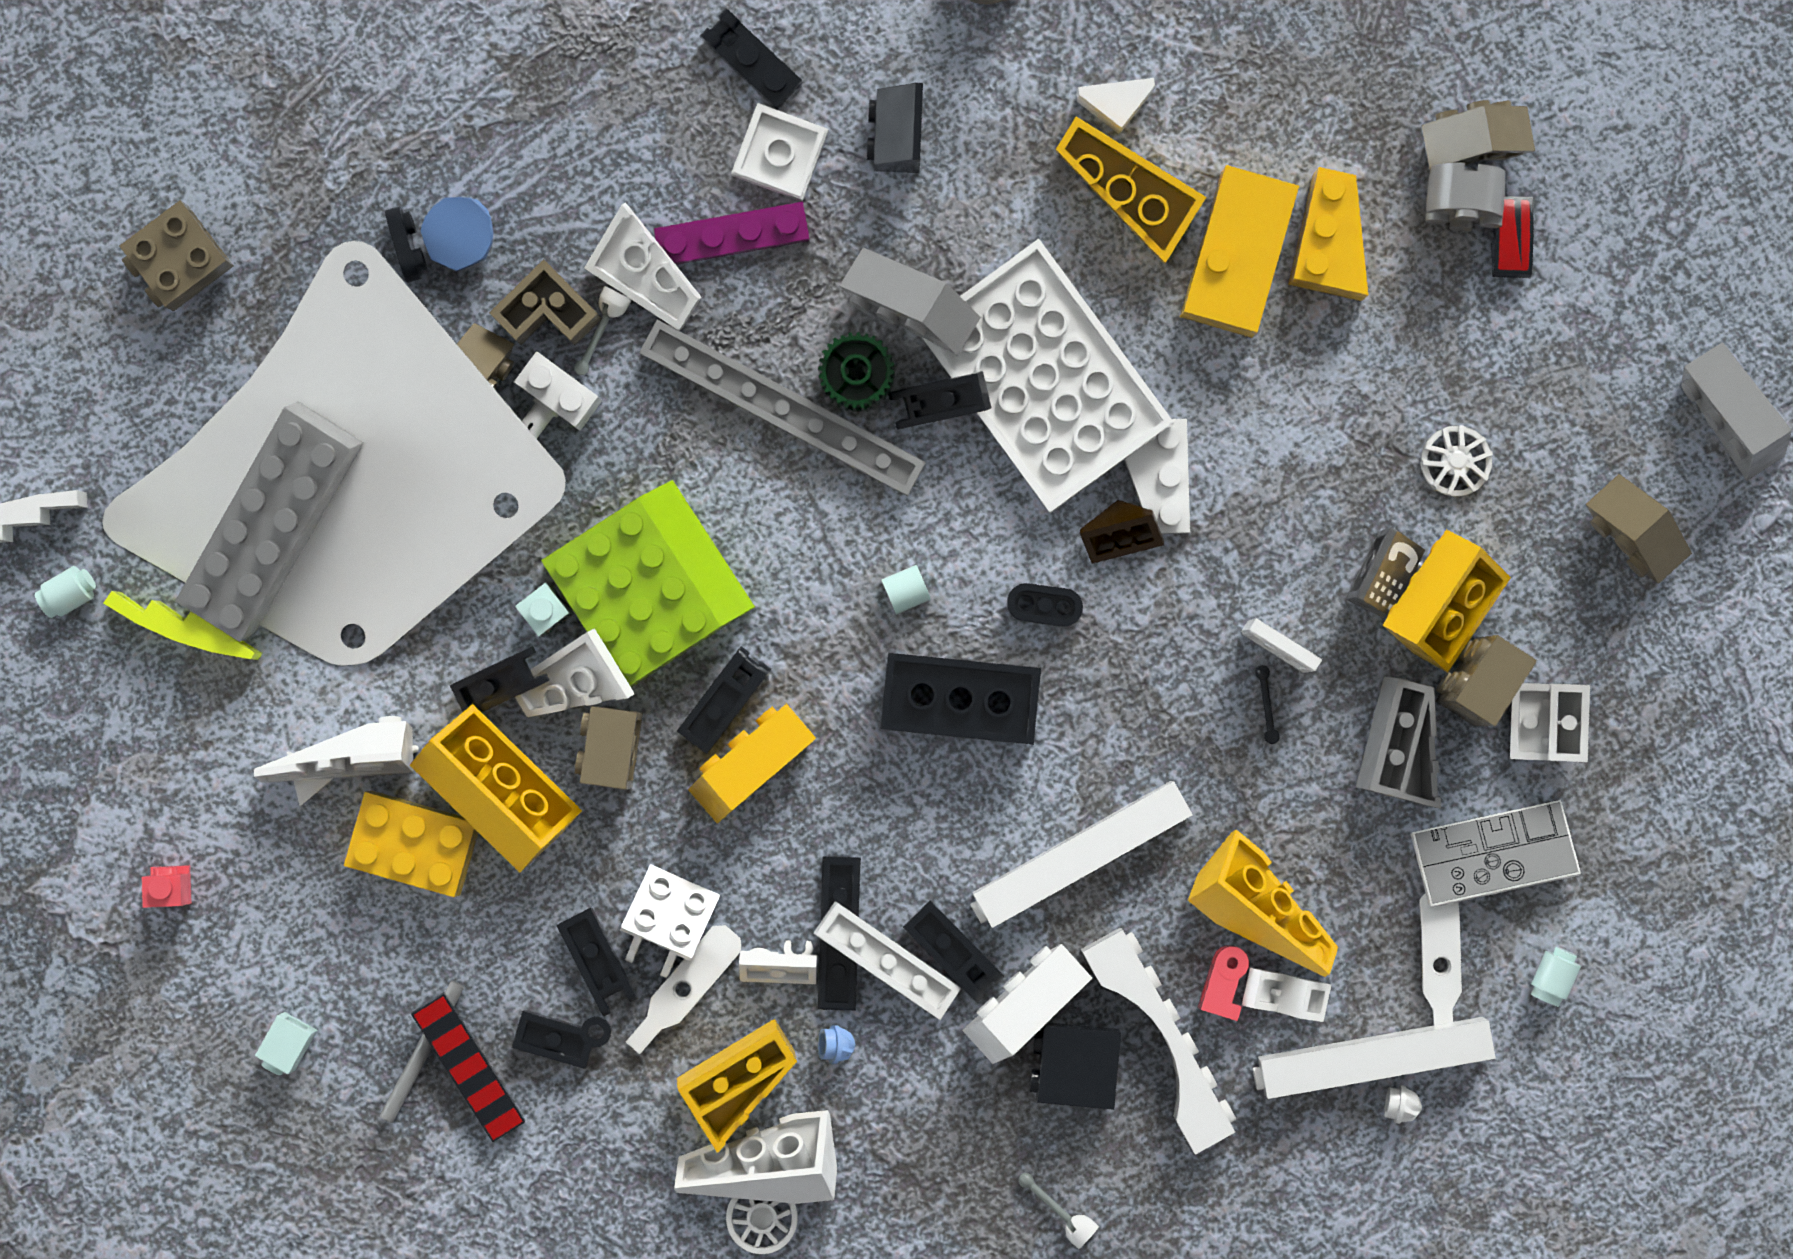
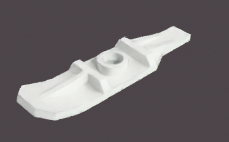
(1441, 940)
(708, 962)

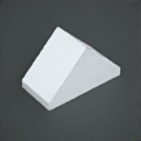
(1115, 102)

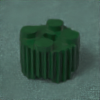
(878, 372)

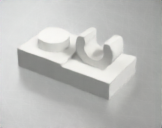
(771, 967)

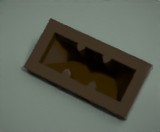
(1121, 532)

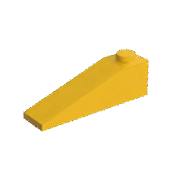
(1250, 901)

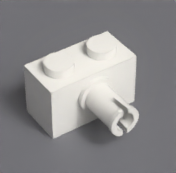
(554, 395)

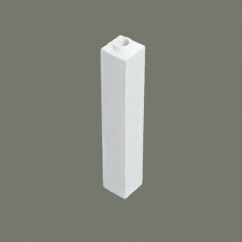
(1080, 854)
(1374, 1058)

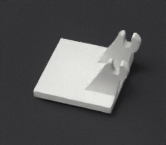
(668, 914)

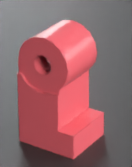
(1222, 980)

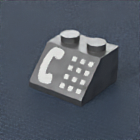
(1386, 572)

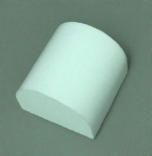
(906, 589)

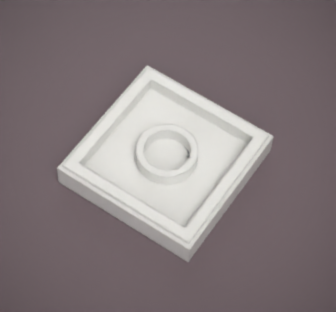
(780, 152)
(1280, 646)

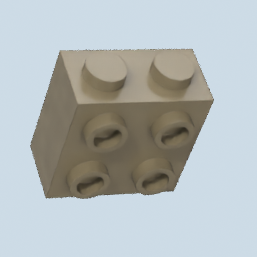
(175, 257)

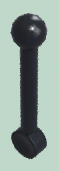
(1271, 735)

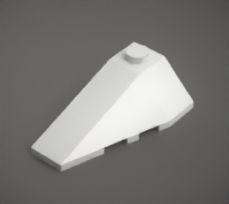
(364, 751)
(776, 1164)

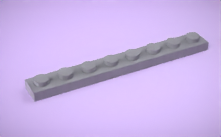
(782, 407)

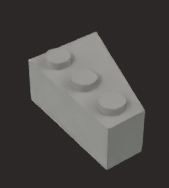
(910, 300)
(1736, 410)
(1402, 744)

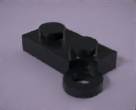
(559, 1038)

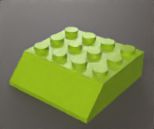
(648, 582)

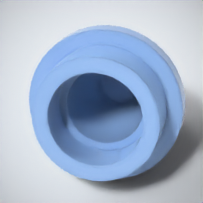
(835, 1044)

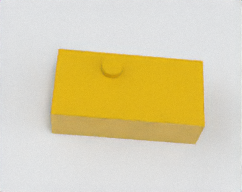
(1239, 251)
(495, 787)

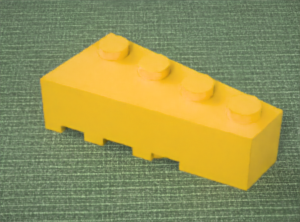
(1138, 192)

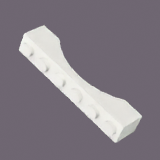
(1196, 1106)

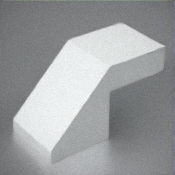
(1286, 994)

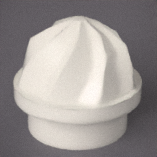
(1401, 1104)

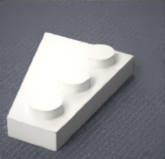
(642, 270)
(1162, 478)
(578, 676)

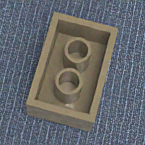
(1485, 680)

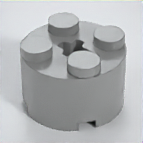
(1465, 196)

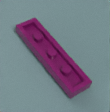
(734, 233)

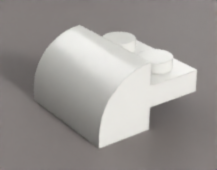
(1550, 722)

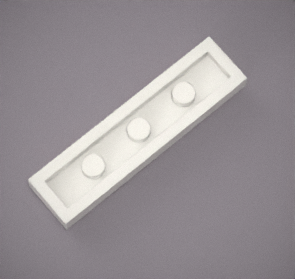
(887, 960)

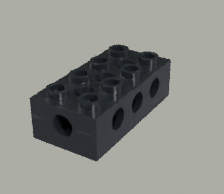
(980, 679)

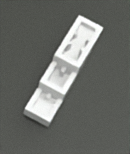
(36, 510)

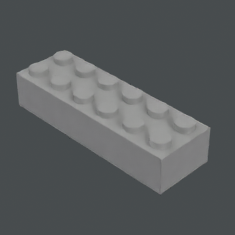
(269, 521)

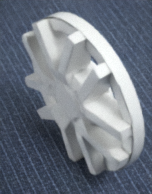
(1456, 461)
(761, 1219)

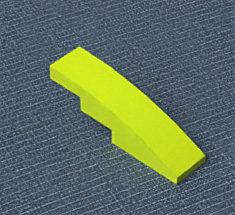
(189, 630)

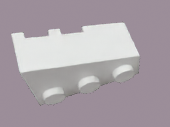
(1027, 1003)

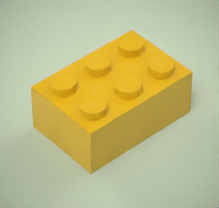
(1446, 600)
(411, 844)

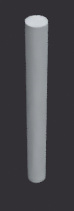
(414, 1065)

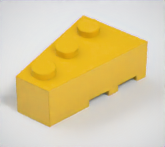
(750, 762)
(735, 1080)

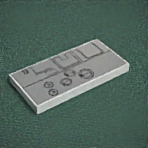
(1495, 854)

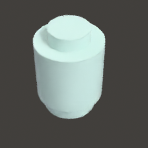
(65, 592)
(1555, 976)

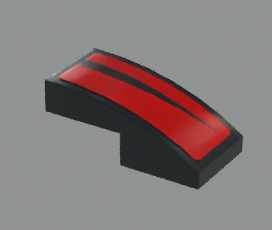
(1514, 240)

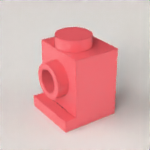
(167, 887)

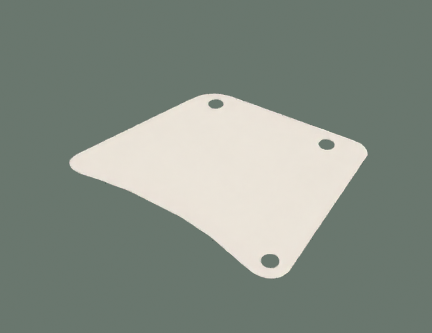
(414, 502)

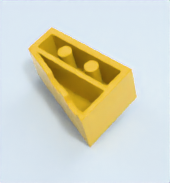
(1331, 239)

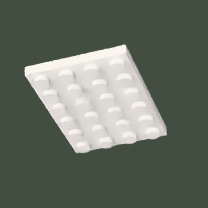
(1054, 378)

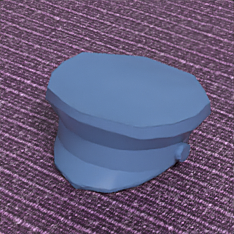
(457, 232)

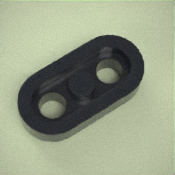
(401, 228)
(1044, 604)

